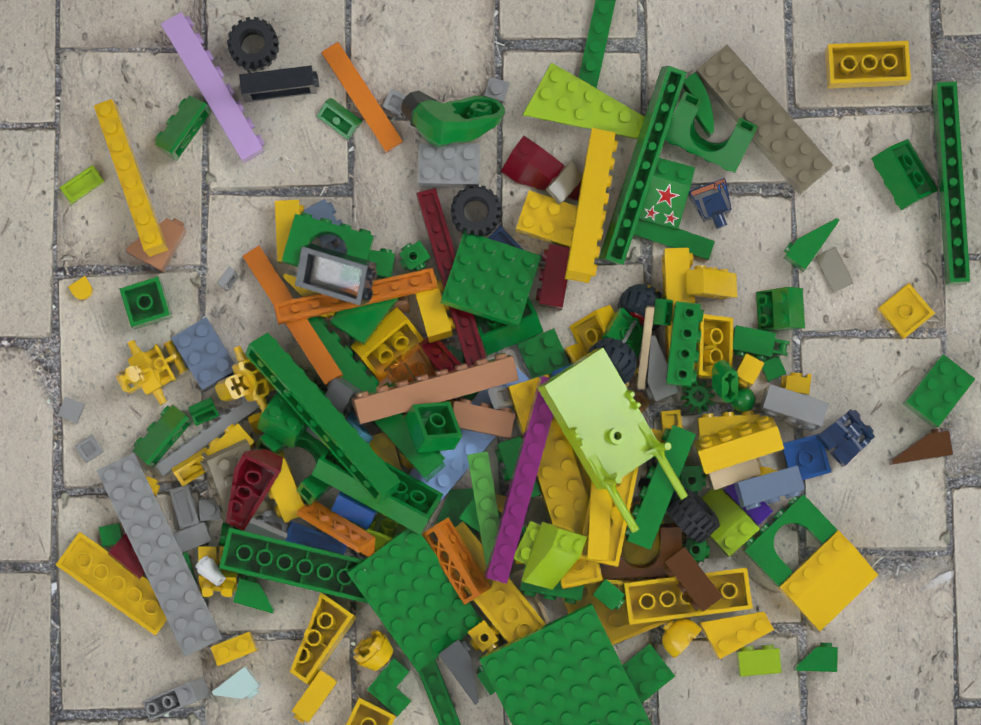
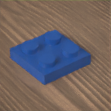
(808, 455)

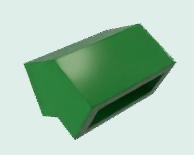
(203, 411)

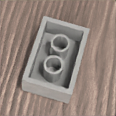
(448, 166)
(793, 407)

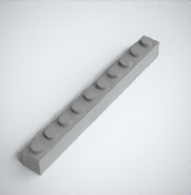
(206, 436)

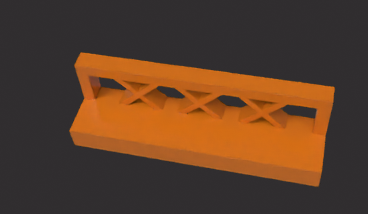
(338, 528)
(459, 558)

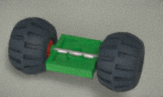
(625, 331)

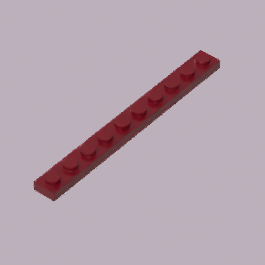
(444, 257)

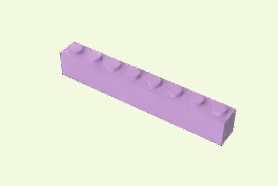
(213, 88)

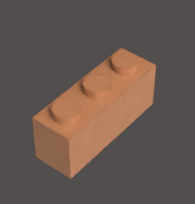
(484, 419)

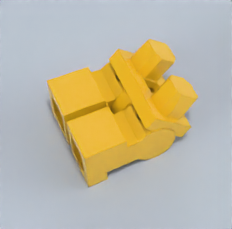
(231, 578)

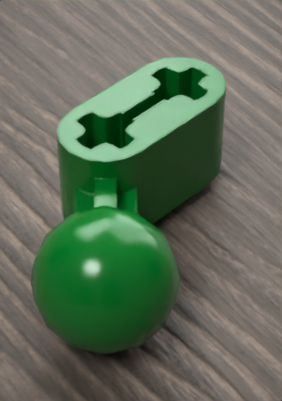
(726, 387)

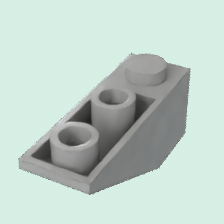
(176, 698)

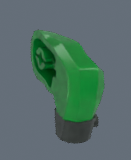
(452, 121)

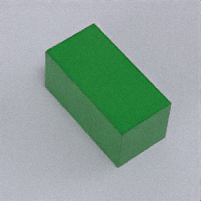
(663, 312)

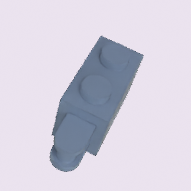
(326, 210)

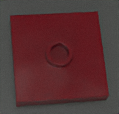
(126, 556)

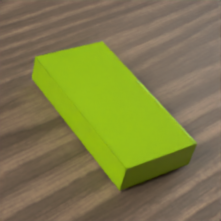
(82, 184)

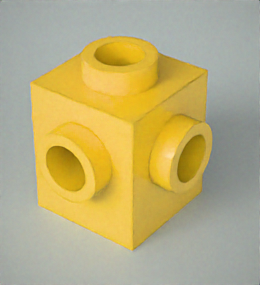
(477, 631)

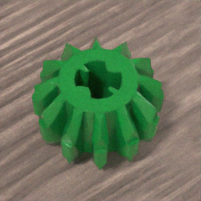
(703, 401)

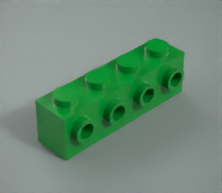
(683, 344)

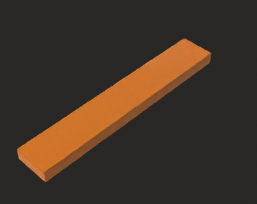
(362, 97)

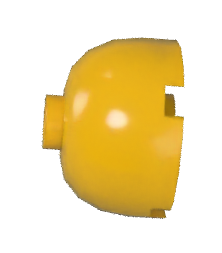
(679, 635)

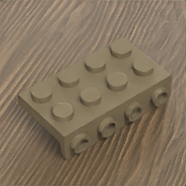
(221, 470)

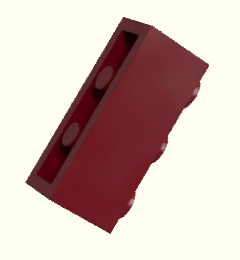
(553, 277)

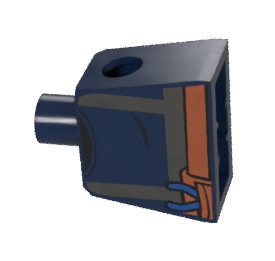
(712, 202)

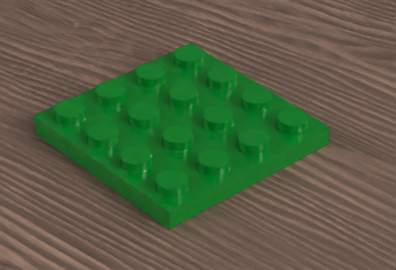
(491, 279)

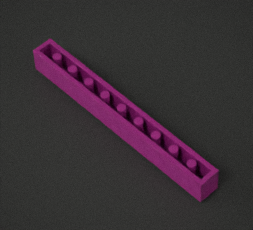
(520, 488)

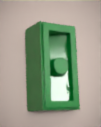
(339, 118)

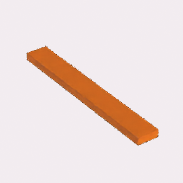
(382, 290)
(300, 329)

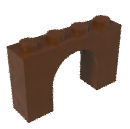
(669, 543)

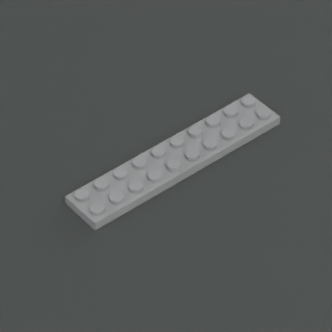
(159, 554)

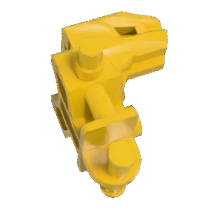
(150, 370)
(245, 382)

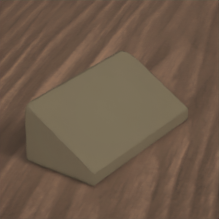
(834, 269)

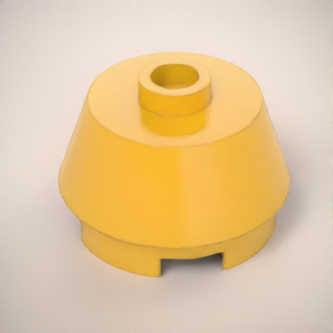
(373, 651)

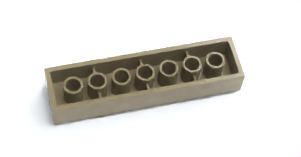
(776, 132)

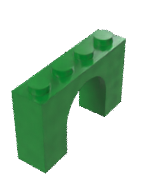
(726, 153)
(306, 230)
(311, 488)
(762, 550)

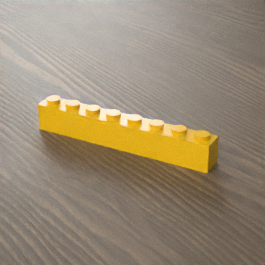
(130, 178)
(590, 206)

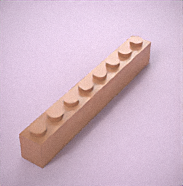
(435, 388)

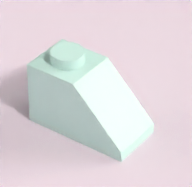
(240, 685)

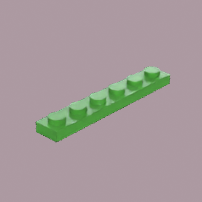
(484, 499)

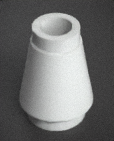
(210, 570)

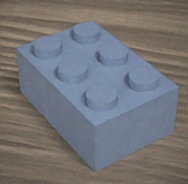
(204, 354)
(769, 487)

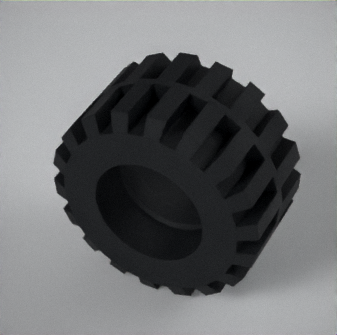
(248, 28)
(475, 194)
(693, 516)

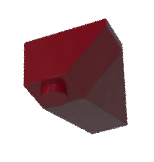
(250, 484)

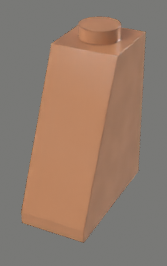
(173, 234)

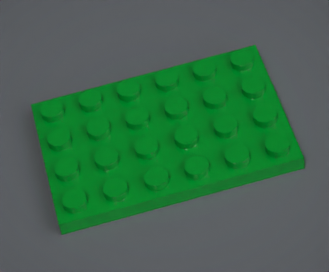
(413, 597)

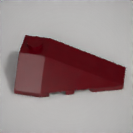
(534, 167)

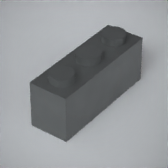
(340, 394)

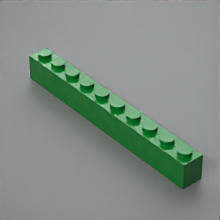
(642, 165)
(951, 183)
(323, 418)
(394, 426)

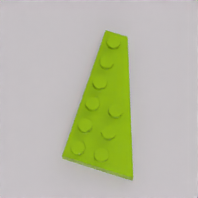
(575, 103)

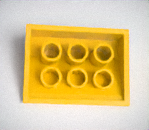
(828, 580)

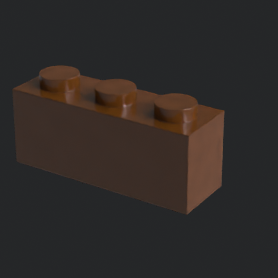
(692, 580)

